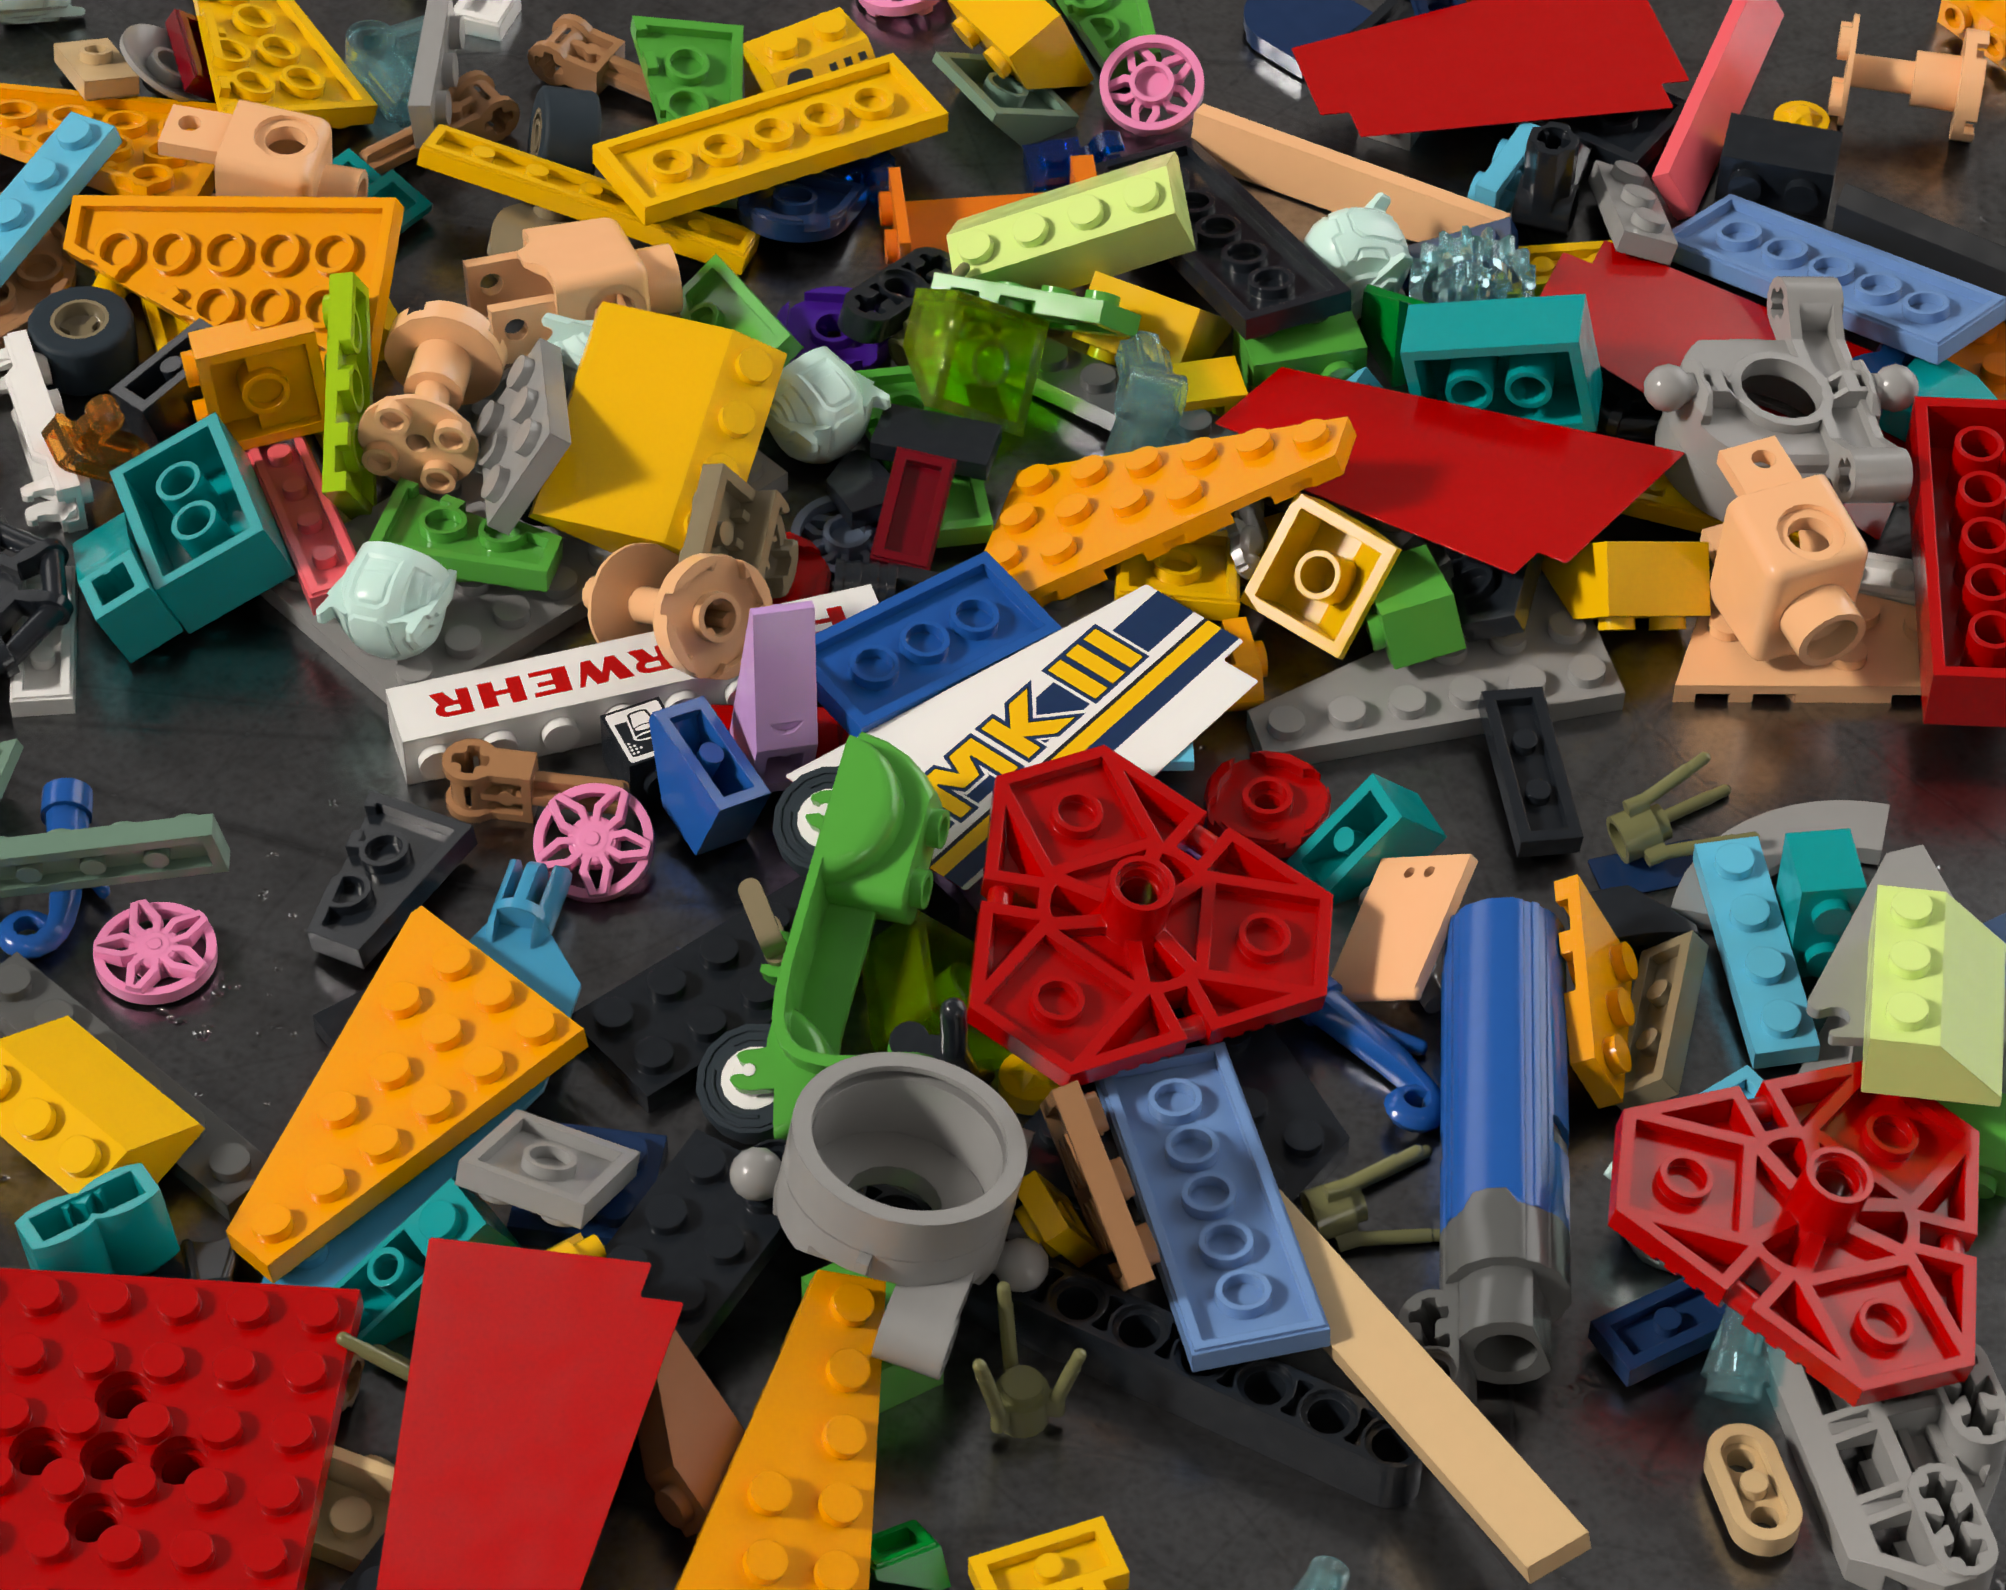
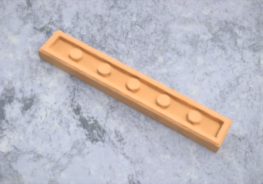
(1330, 177)

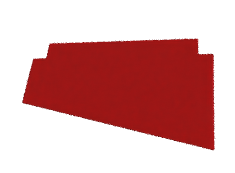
(1655, 314)

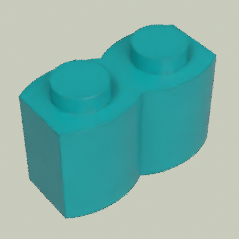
(106, 1228)

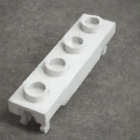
(32, 411)

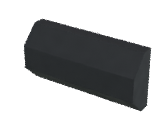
(1920, 239)

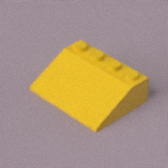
(646, 416)

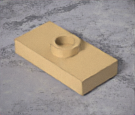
(96, 69)

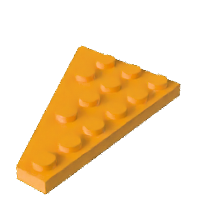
(135, 167)
(240, 254)
(1094, 512)
(414, 1073)

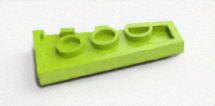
(347, 395)

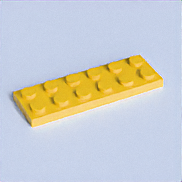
(769, 139)

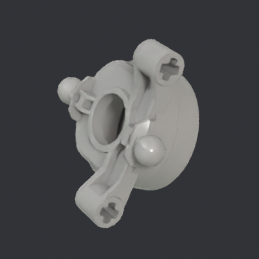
(1801, 374)
(913, 1128)

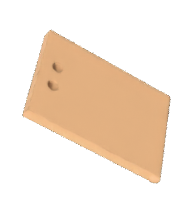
(1402, 927)

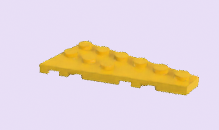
(278, 59)

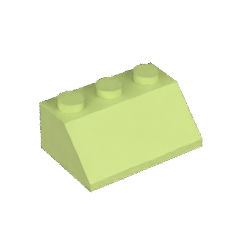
(1933, 1000)

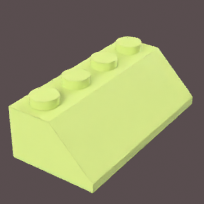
(1080, 228)

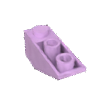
(777, 692)

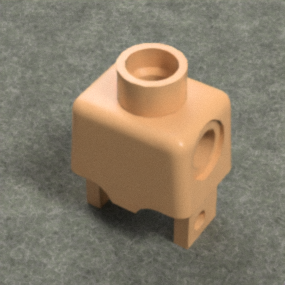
(261, 151)
(569, 274)
(1763, 584)

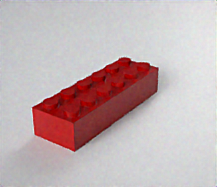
(1959, 557)

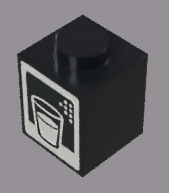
(629, 748)

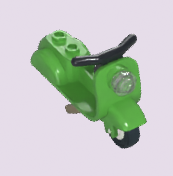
(866, 853)

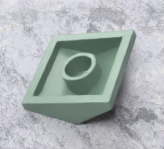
(1018, 112)

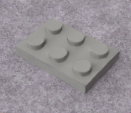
(523, 435)

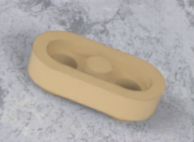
(1756, 1495)

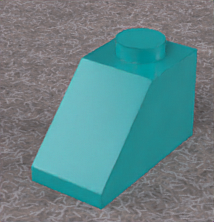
(1369, 826)

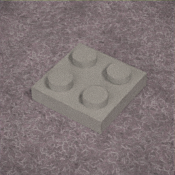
(547, 1169)

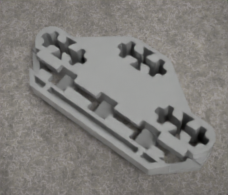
(1916, 1475)

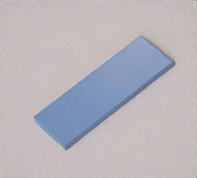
(1882, 293)
(1213, 1210)

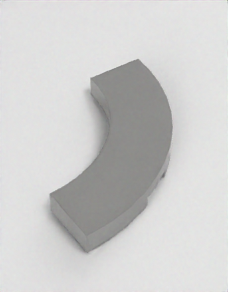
(1864, 819)

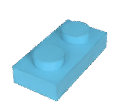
(1500, 181)

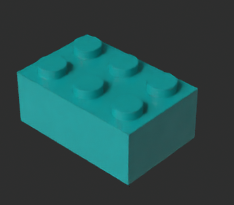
(1507, 357)
(202, 523)

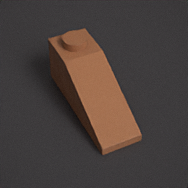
(686, 1439)

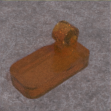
(94, 441)

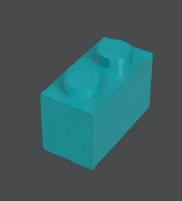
(1818, 893)

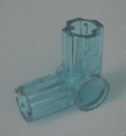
(384, 62)
(1147, 395)

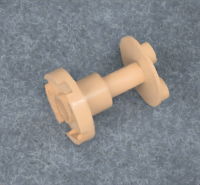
(1931, 80)
(442, 362)
(691, 605)

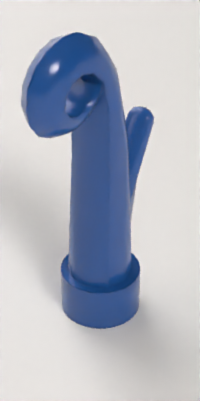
(65, 805)
(1417, 1099)

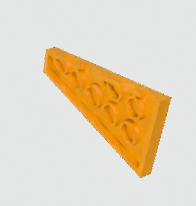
(805, 1471)

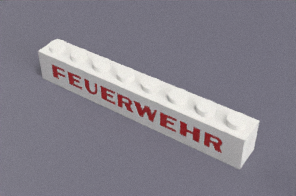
(558, 697)

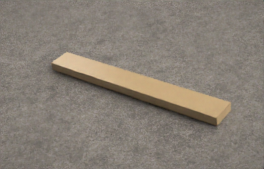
(1438, 1418)

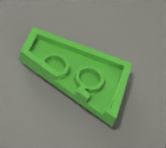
(724, 300)
(1092, 314)
(465, 542)

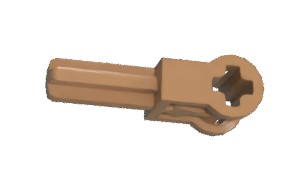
(586, 59)
(469, 114)
(506, 783)

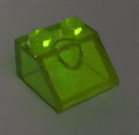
(974, 356)
(911, 975)

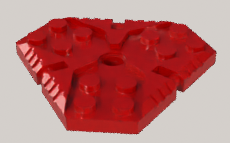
(1112, 926)
(1827, 1206)

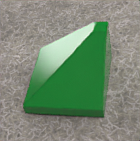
(908, 1557)

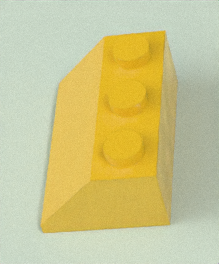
(83, 1108)

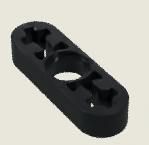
(876, 294)

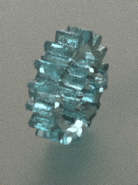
(1471, 269)

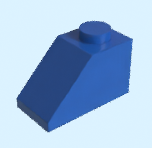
(704, 776)

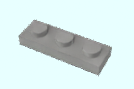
(435, 69)
(1632, 211)

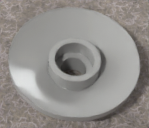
(153, 60)

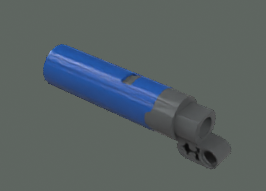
(1501, 1149)

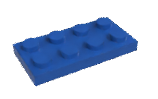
(924, 642)

